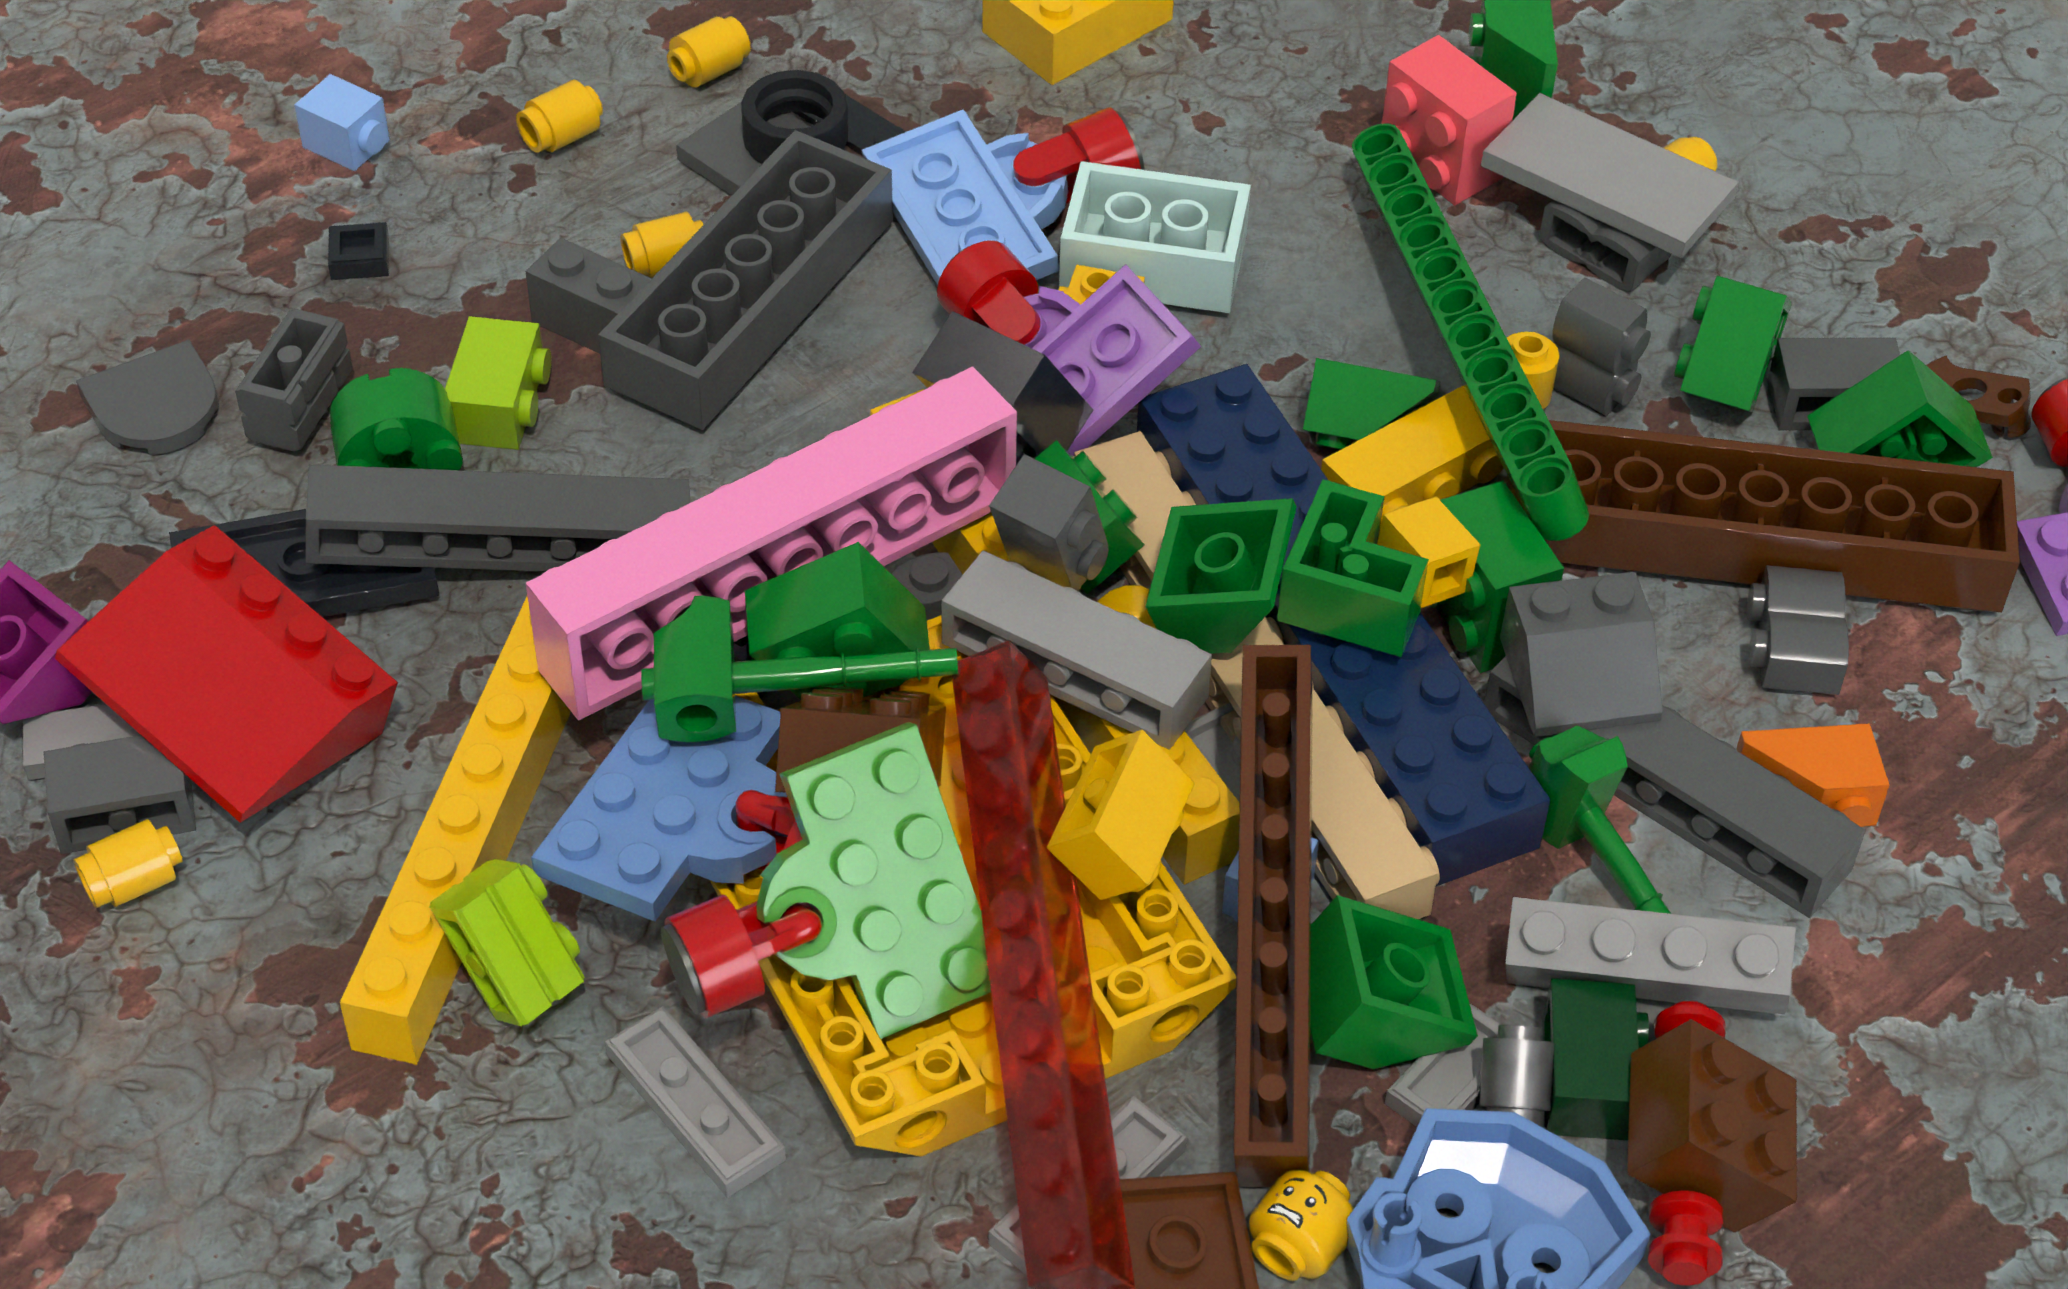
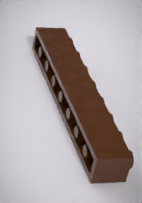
(1274, 916)

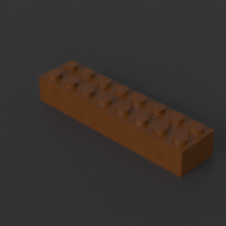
(1741, 505)

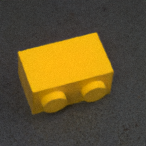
(1121, 816)

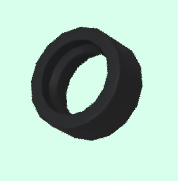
(789, 93)

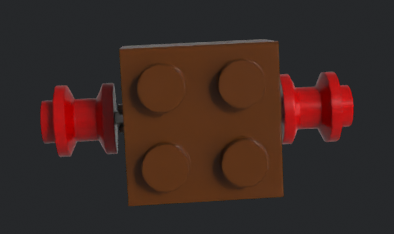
(1710, 1136)

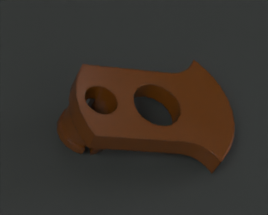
(1997, 403)

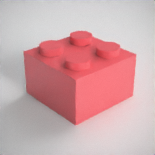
(1447, 115)

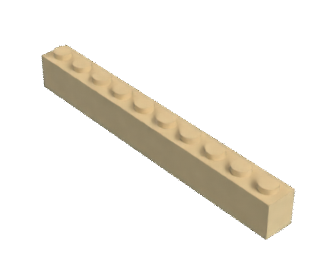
(1360, 832)

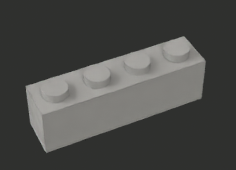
(1085, 649)
(1660, 953)

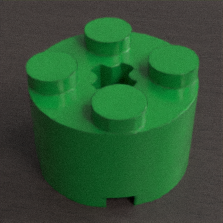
(395, 423)

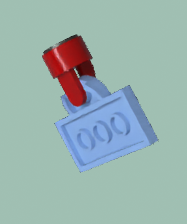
(964, 192)

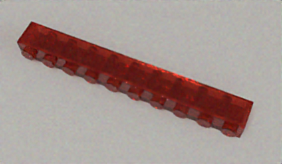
(1039, 980)

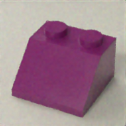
(30, 633)

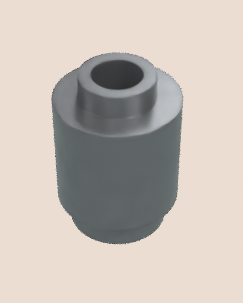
(1517, 1072)

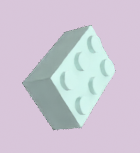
(1164, 227)

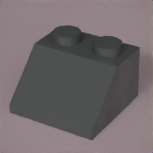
(1583, 653)

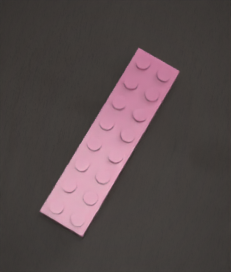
(879, 483)

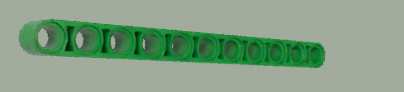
(1472, 335)

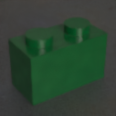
(1593, 1038)

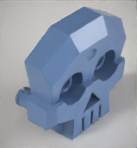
(1518, 1204)

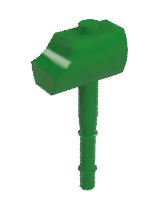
(698, 678)
(1580, 779)

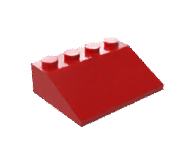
(230, 674)

